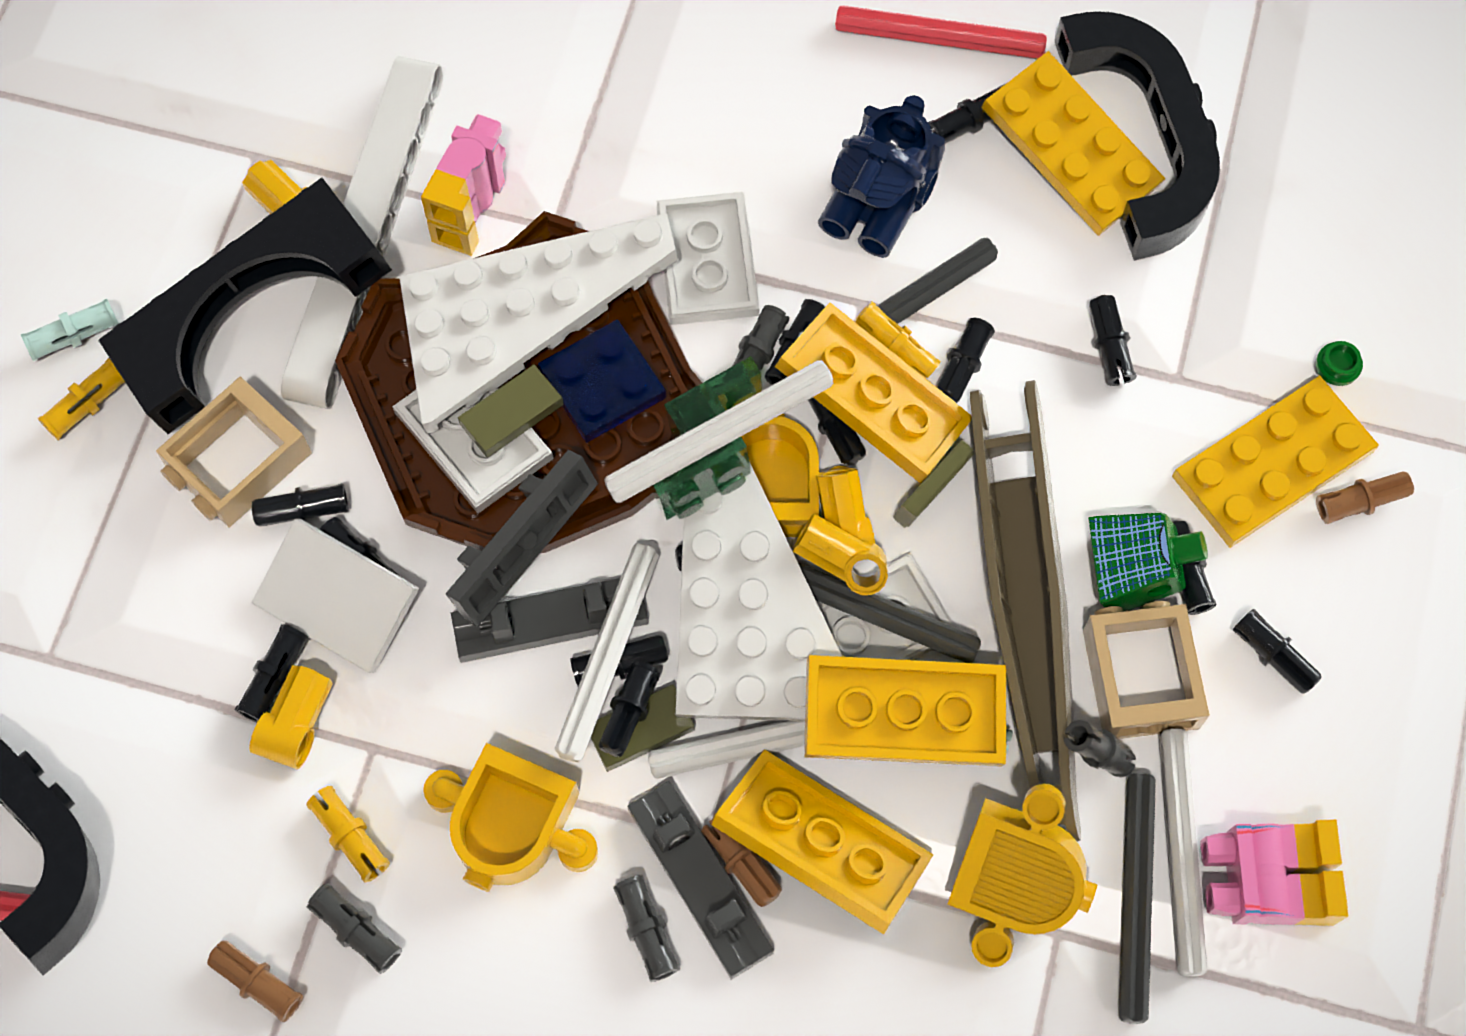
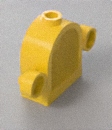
(787, 468)
(509, 819)
(1021, 873)

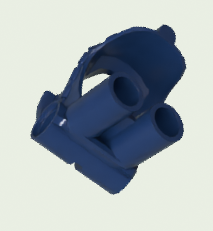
(881, 182)

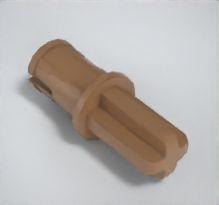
(1364, 496)
(745, 866)
(254, 980)

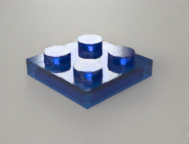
(602, 380)

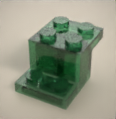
(725, 467)

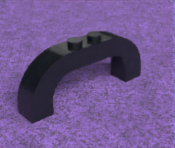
(1154, 64)
(69, 887)

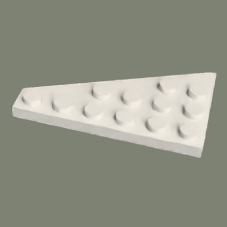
(492, 313)
(744, 614)

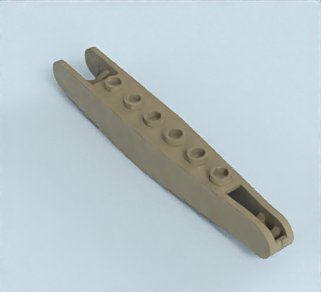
(1029, 595)

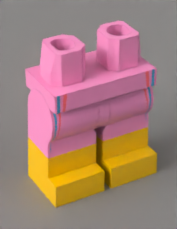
(464, 184)
(1277, 874)

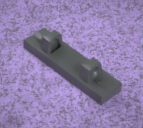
(521, 538)
(538, 621)
(701, 880)

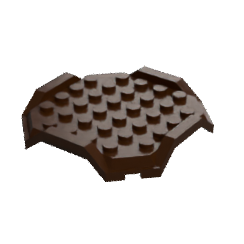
(381, 373)

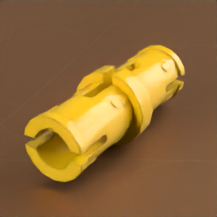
(897, 339)
(57, 419)
(348, 834)

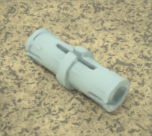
(69, 329)

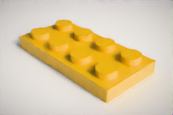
(1072, 142)
(878, 393)
(1274, 461)
(905, 711)
(823, 841)

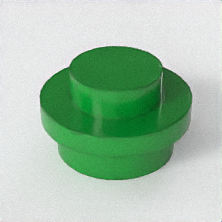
(1339, 363)

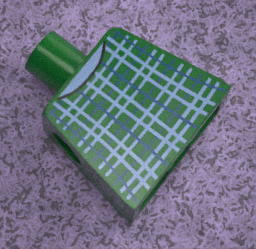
(1141, 557)

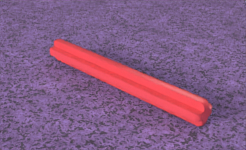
(940, 32)

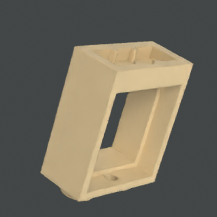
(208, 426)
(1153, 717)

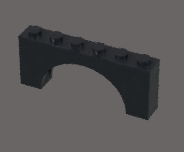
(163, 341)

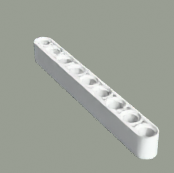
(374, 203)

